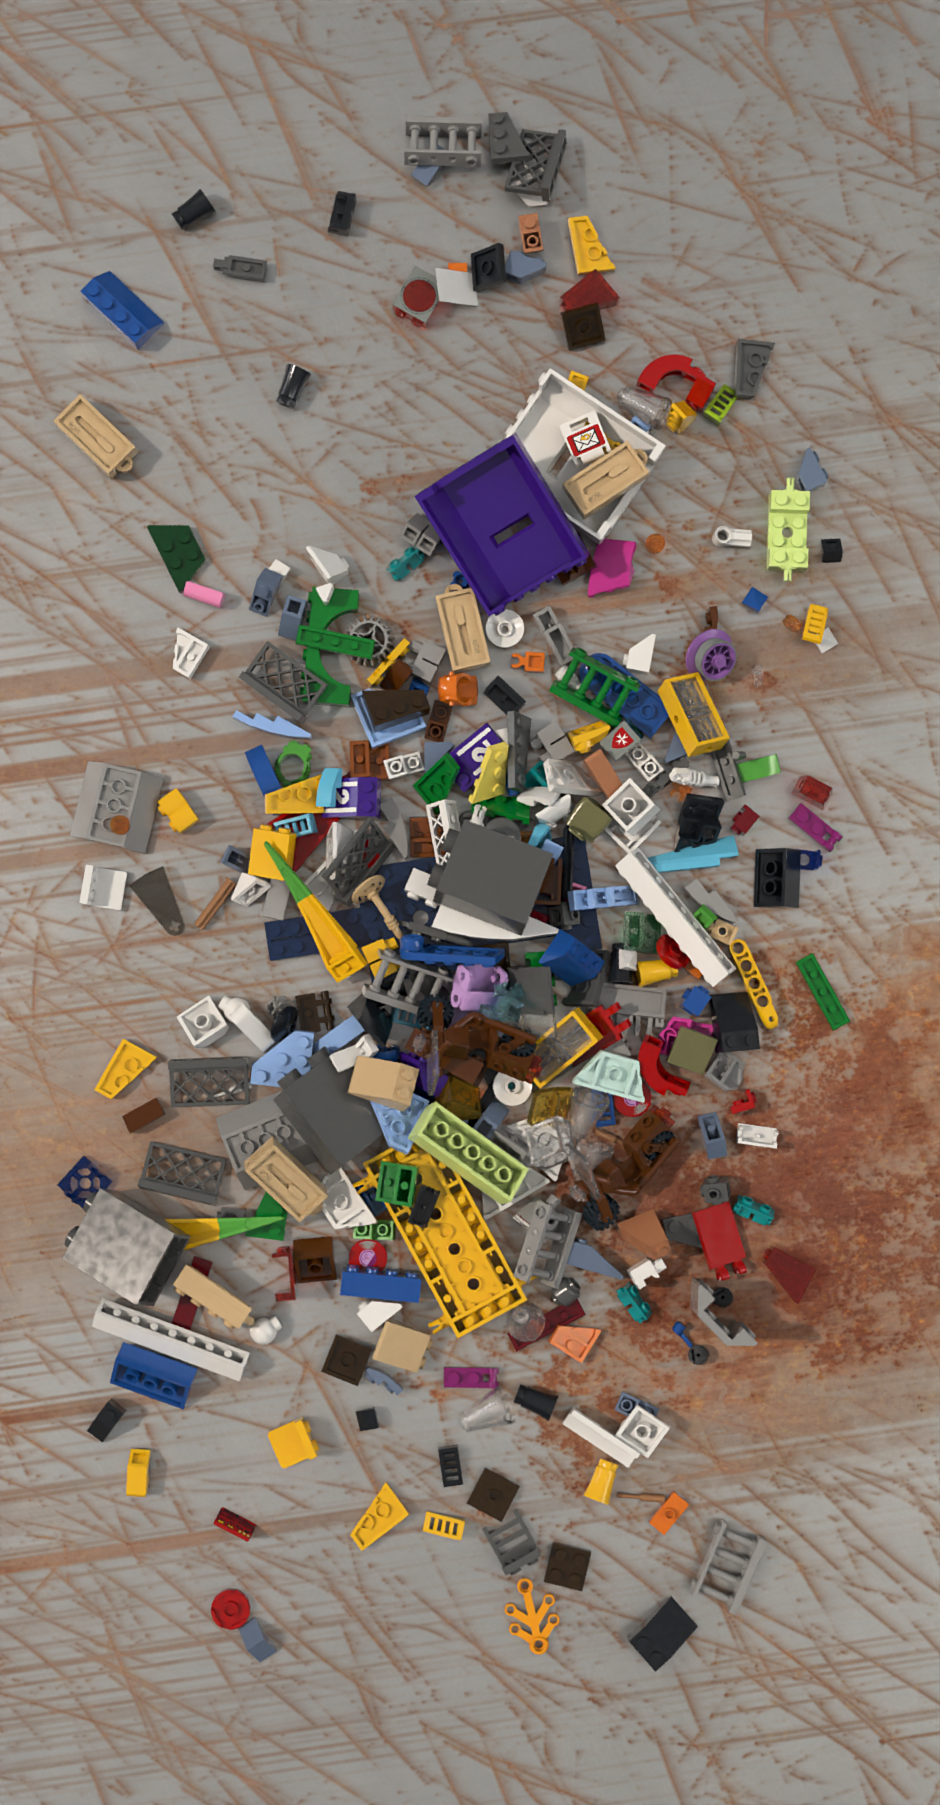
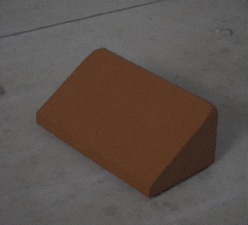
(143, 1115)

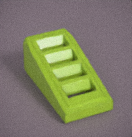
(713, 416)

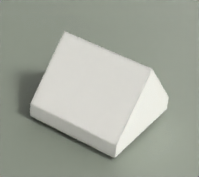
(325, 592)

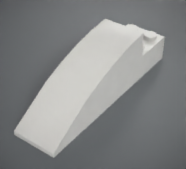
(465, 925)

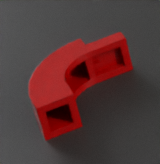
(667, 366)
(654, 1072)

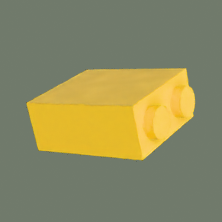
(260, 860)

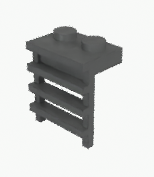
(519, 1555)

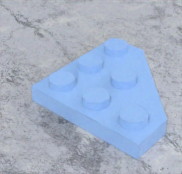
(387, 735)
(283, 1058)
(398, 1124)

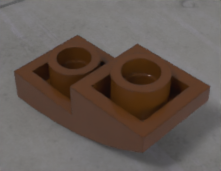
(711, 618)
(396, 676)
(438, 721)

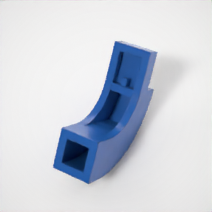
(262, 770)

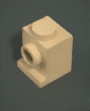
(725, 939)

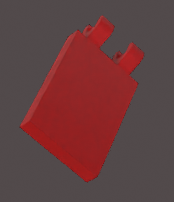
(604, 1024)
(720, 1239)

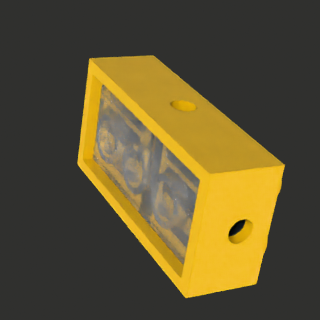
(693, 714)
(574, 1038)

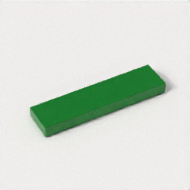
(335, 642)
(822, 991)

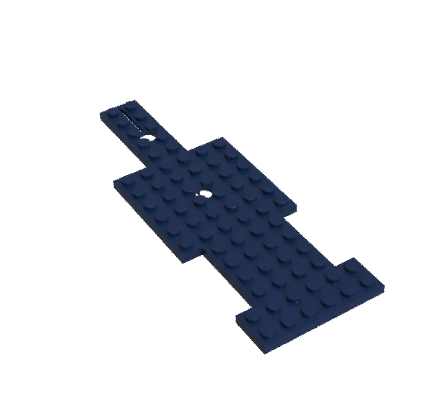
(368, 925)

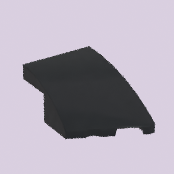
(698, 821)

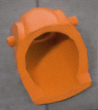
(458, 689)

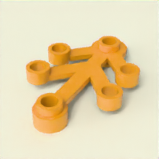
(532, 1619)

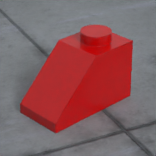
(700, 393)

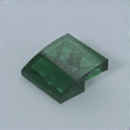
(640, 932)

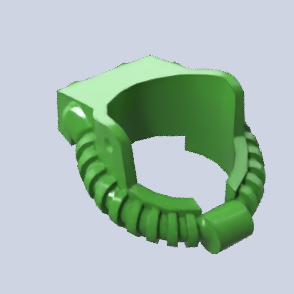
(294, 749)

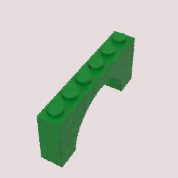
(321, 616)

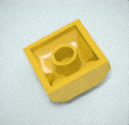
(587, 736)

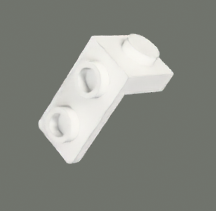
(347, 1057)

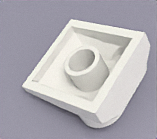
(557, 811)
(203, 1023)
(642, 1431)

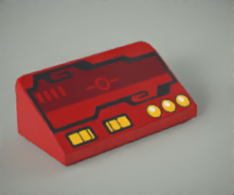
(234, 1524)

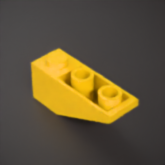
(680, 416)

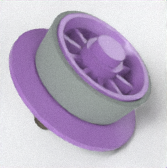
(711, 655)

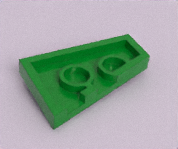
(438, 781)
(506, 807)
(270, 1208)

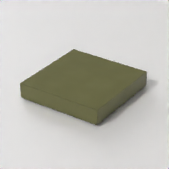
(692, 1050)

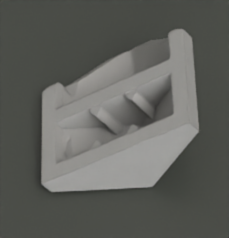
(726, 1071)

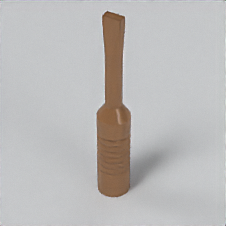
(607, 1136)
(644, 1497)

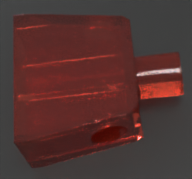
(812, 791)

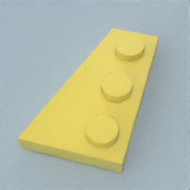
(493, 774)

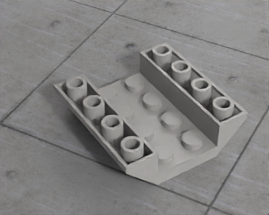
(113, 792)
(251, 1127)
(734, 1334)

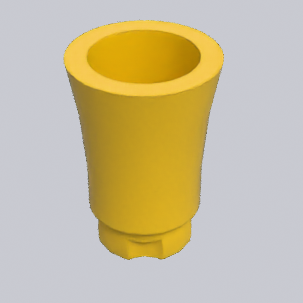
(653, 971)
(602, 1482)

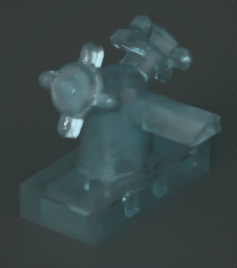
(505, 999)

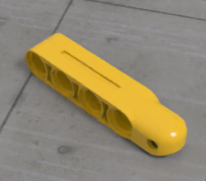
(766, 1011)

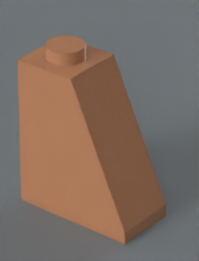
(602, 773)
(646, 1234)

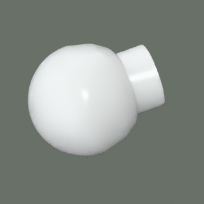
(230, 1004)
(265, 1330)

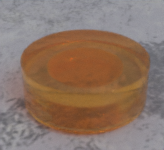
(655, 543)
(792, 623)
(120, 824)

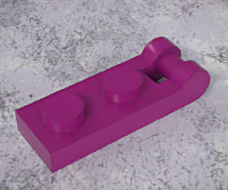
(814, 827)
(470, 1377)

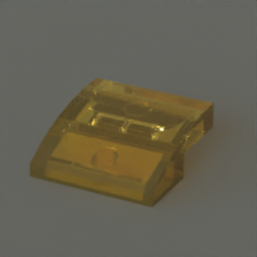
(549, 1103)

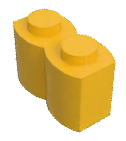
(178, 811)

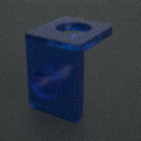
(815, 860)

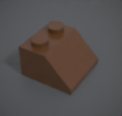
(314, 1259)

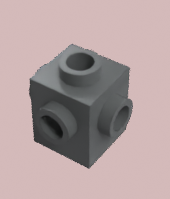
(563, 916)
(716, 1189)

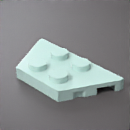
(612, 1075)

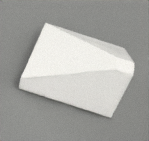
(280, 568)
(828, 641)
(627, 960)

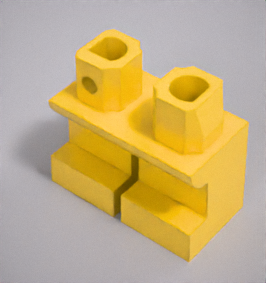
(372, 956)

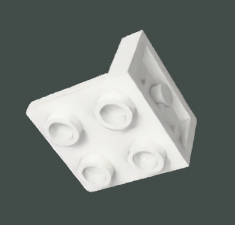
(103, 888)

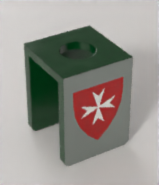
(621, 739)

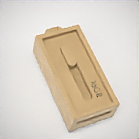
(96, 437)
(606, 479)
(462, 629)
(286, 1179)
(214, 1297)

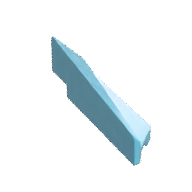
(696, 858)

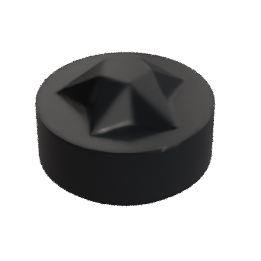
(723, 1297)
(698, 1355)

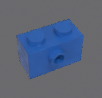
(695, 1000)

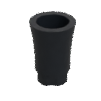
(193, 210)
(292, 385)
(617, 975)
(536, 1401)

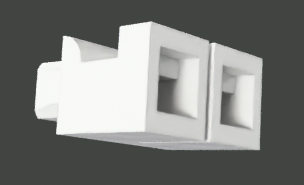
(644, 1269)

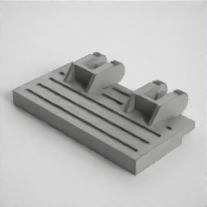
(636, 1002)

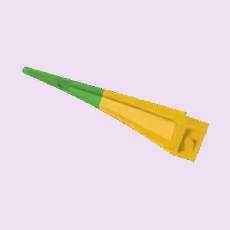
(332, 941)
(213, 1229)

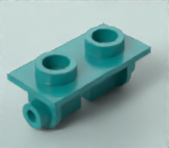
(410, 557)
(762, 1212)
(640, 1309)

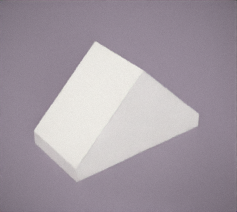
(249, 889)

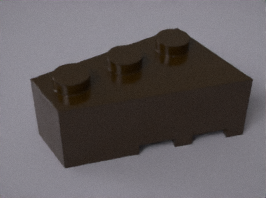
(394, 707)

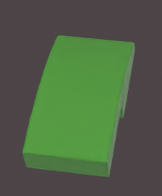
(759, 768)
(381, 1231)

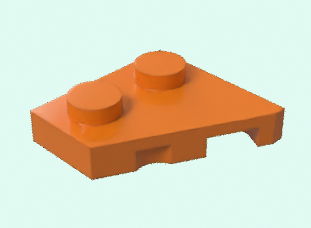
(574, 1340)

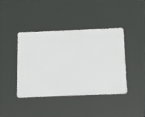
(455, 287)

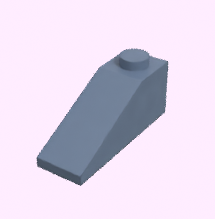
(586, 1257)

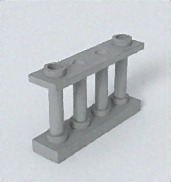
(443, 126)
(392, 996)
(560, 1248)
(740, 1582)

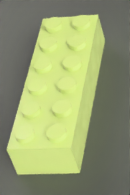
(468, 1153)

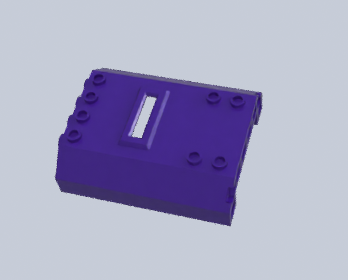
(489, 498)

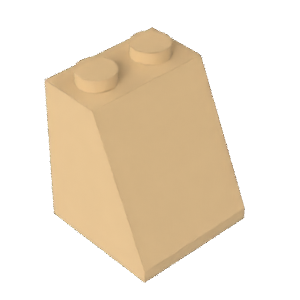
(402, 1345)

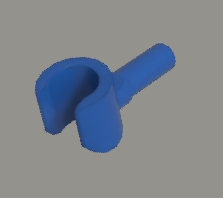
(678, 1328)

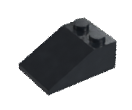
(372, 1018)
(733, 1022)
(662, 1633)

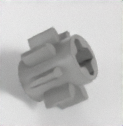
(277, 1004)

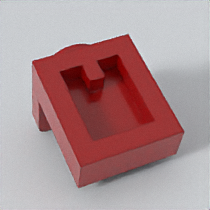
(740, 1105)

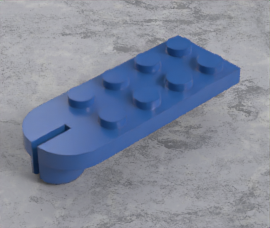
(641, 707)
(413, 948)

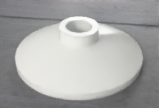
(506, 619)
(510, 1097)

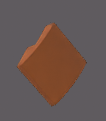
(368, 761)
(420, 837)

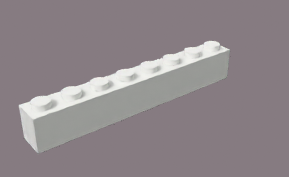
(675, 917)
(170, 1339)

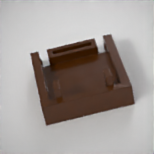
(552, 884)

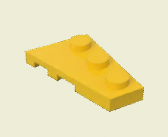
(123, 1068)

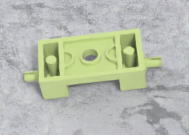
(787, 510)

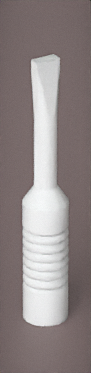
(230, 1089)

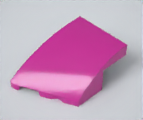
(613, 566)
(670, 1032)

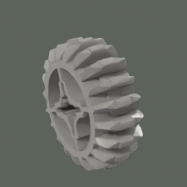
(372, 632)

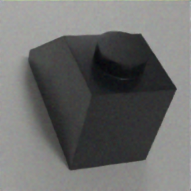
(106, 1420)

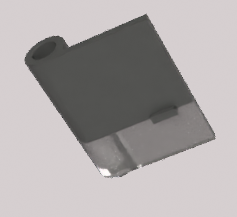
(538, 1000)

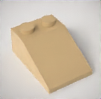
(383, 1082)

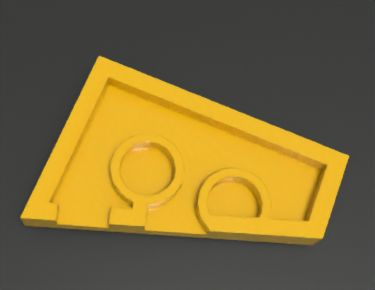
(587, 247)
(401, 649)
(294, 798)
(380, 1517)

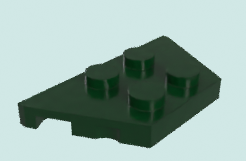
(178, 551)

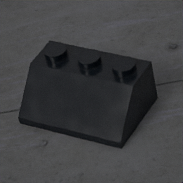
(777, 878)

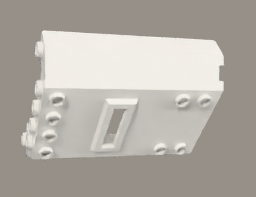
(540, 433)

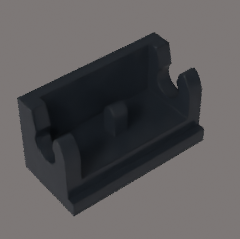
(342, 213)
(504, 696)
(424, 1206)

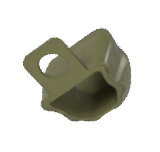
(588, 819)

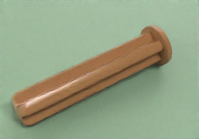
(215, 903)

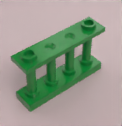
(579, 698)

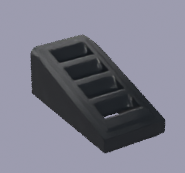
(448, 1450)

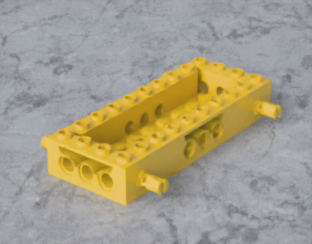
(459, 1224)

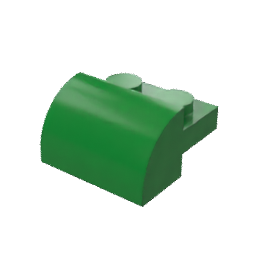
(396, 1183)

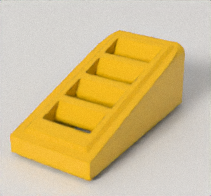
(815, 623)
(452, 1519)

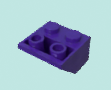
(422, 1082)

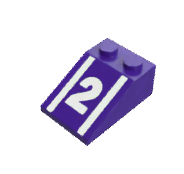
(471, 754)
(356, 799)

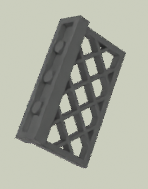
(551, 169)
(273, 695)
(361, 871)
(208, 1064)
(178, 1190)

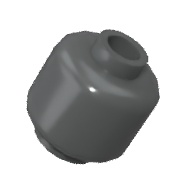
(567, 1292)

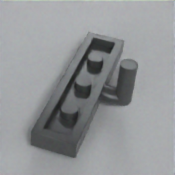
(728, 771)

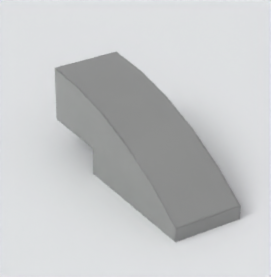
(553, 634)
(395, 826)
(711, 901)

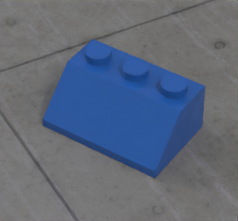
(571, 959)

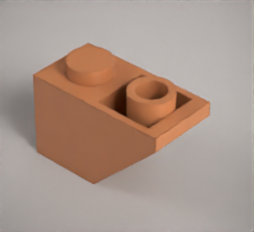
(530, 233)

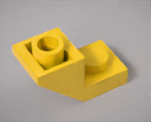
(138, 1473)

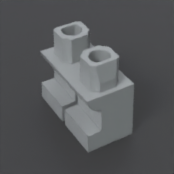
(421, 527)
(427, 660)
(548, 736)

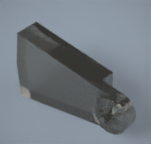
(158, 896)

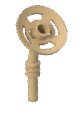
(369, 890)

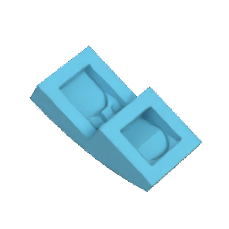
(326, 792)

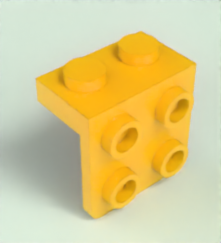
(293, 1442)

